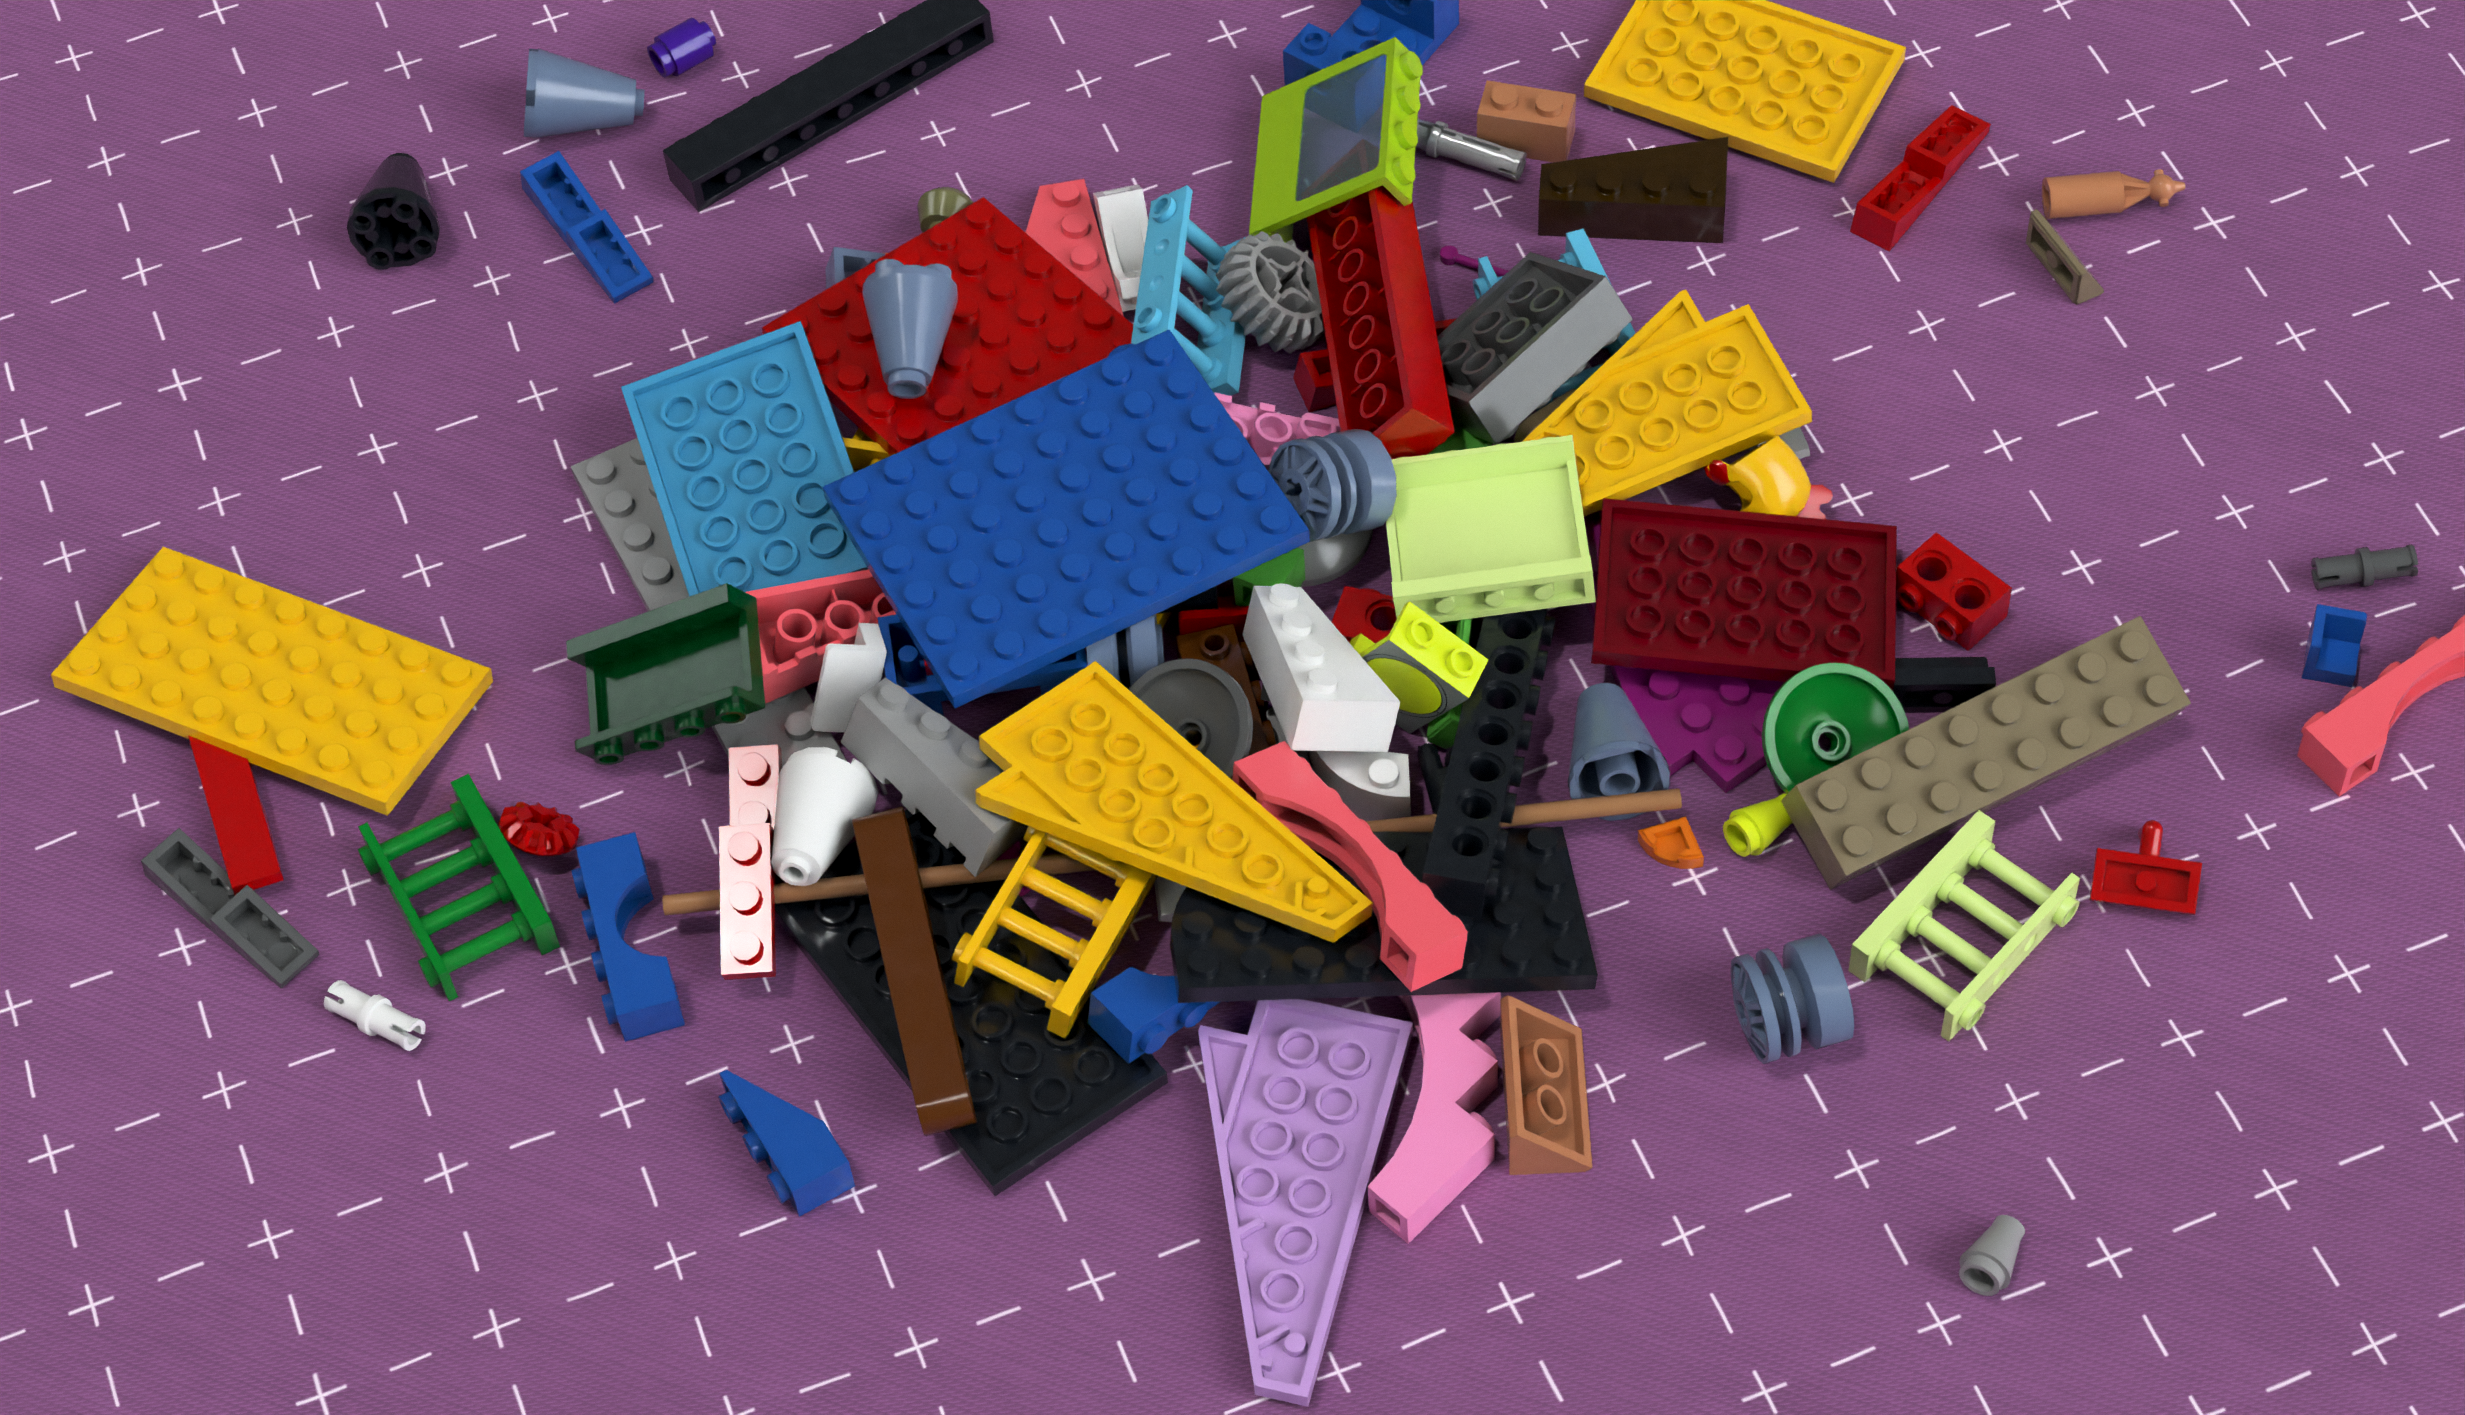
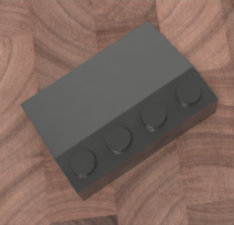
(1525, 342)

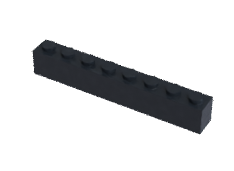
(825, 98)

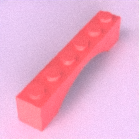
(2351, 738)
(1415, 929)

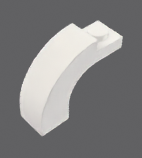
(1123, 233)

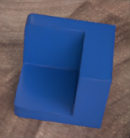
(2334, 645)

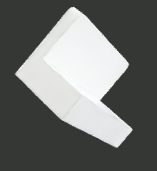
(847, 675)

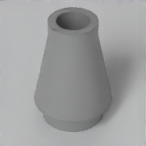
(1992, 1257)

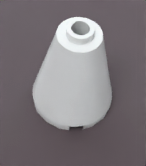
(816, 811)

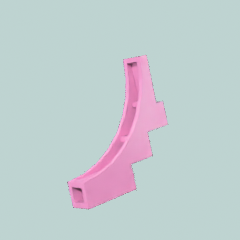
(1446, 1139)

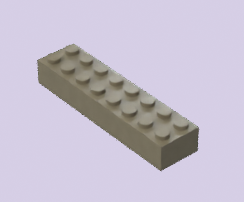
(1984, 752)

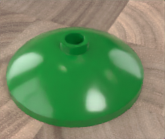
(1829, 700)

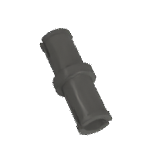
(2364, 567)

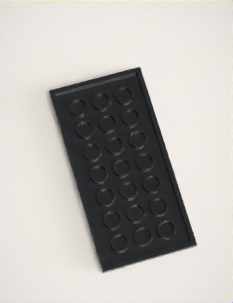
(1026, 1083)

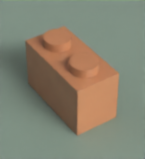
(1528, 120)

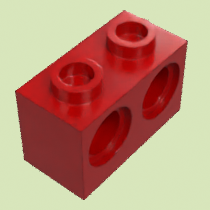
(1955, 585)

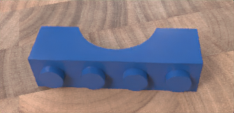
(640, 984)
(1140, 1012)

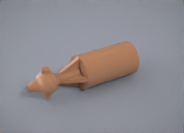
(2103, 193)

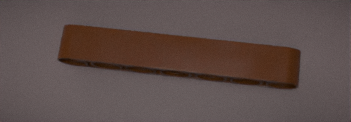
(914, 972)

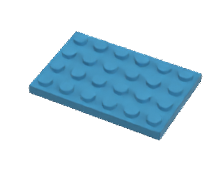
(743, 464)

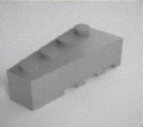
(933, 769)

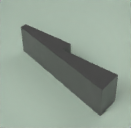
(239, 920)

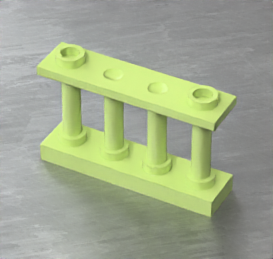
(1943, 881)

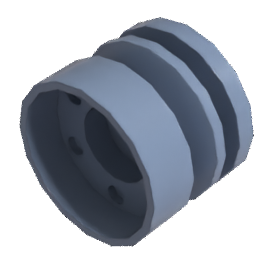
(1337, 481)
(1800, 996)

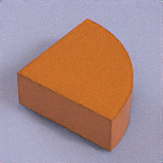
(1672, 844)

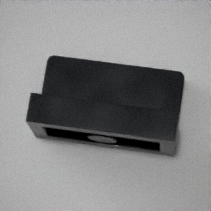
(1940, 682)

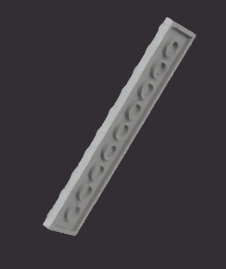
(632, 520)

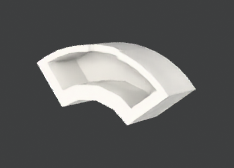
(1368, 782)

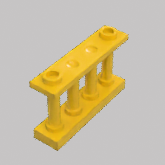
(1085, 956)

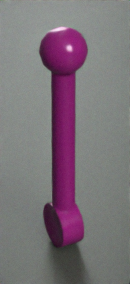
(1450, 256)

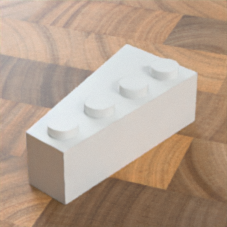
(1315, 676)

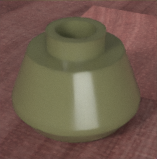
(939, 205)

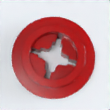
(538, 829)

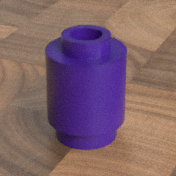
(682, 47)

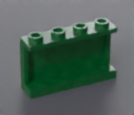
(670, 673)

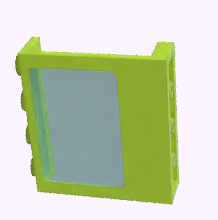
(1337, 137)

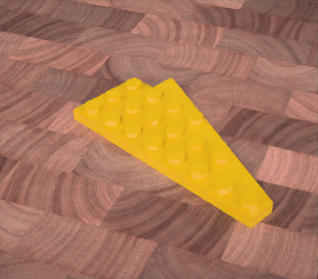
(1675, 402)
(1127, 785)

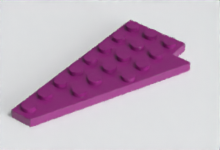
(1692, 714)

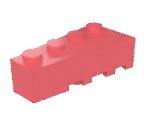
(807, 616)

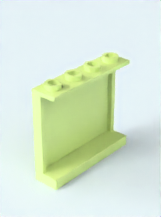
(1489, 531)

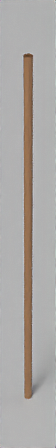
(1062, 864)

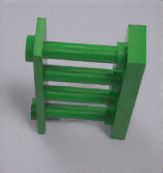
(486, 849)

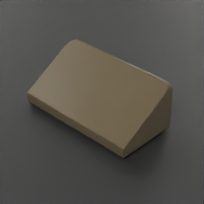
(2061, 260)

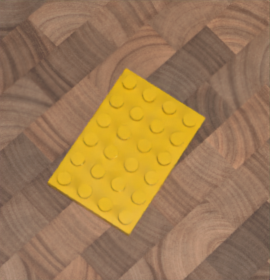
(1749, 73)

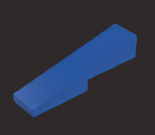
(584, 227)

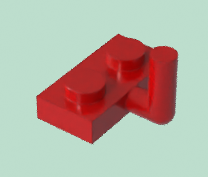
(2145, 877)

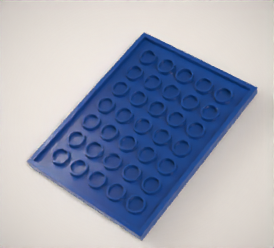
(1064, 517)

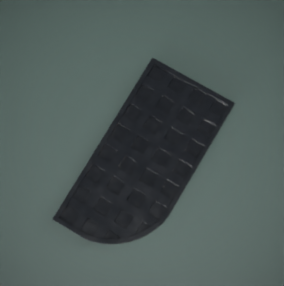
(1523, 942)

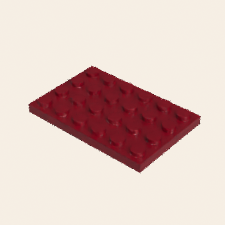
(1742, 592)

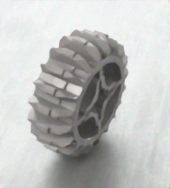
(1272, 292)

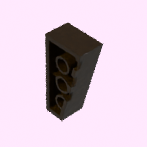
(1639, 194)

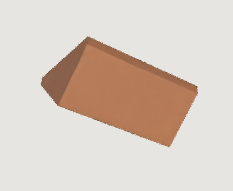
(1543, 1091)

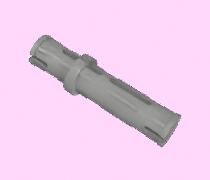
(1468, 149)

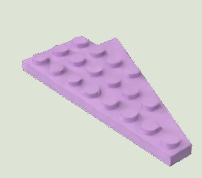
(1296, 1146)

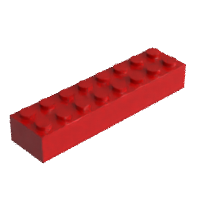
(1380, 323)

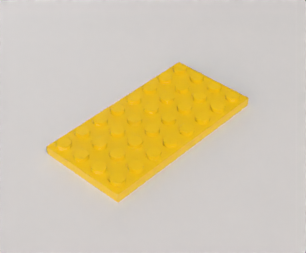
(274, 679)

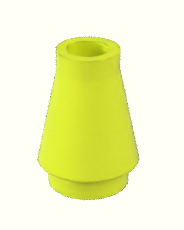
(1756, 826)

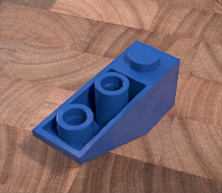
(795, 1145)

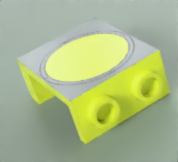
(1422, 666)

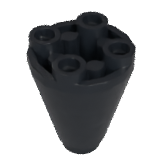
(394, 216)

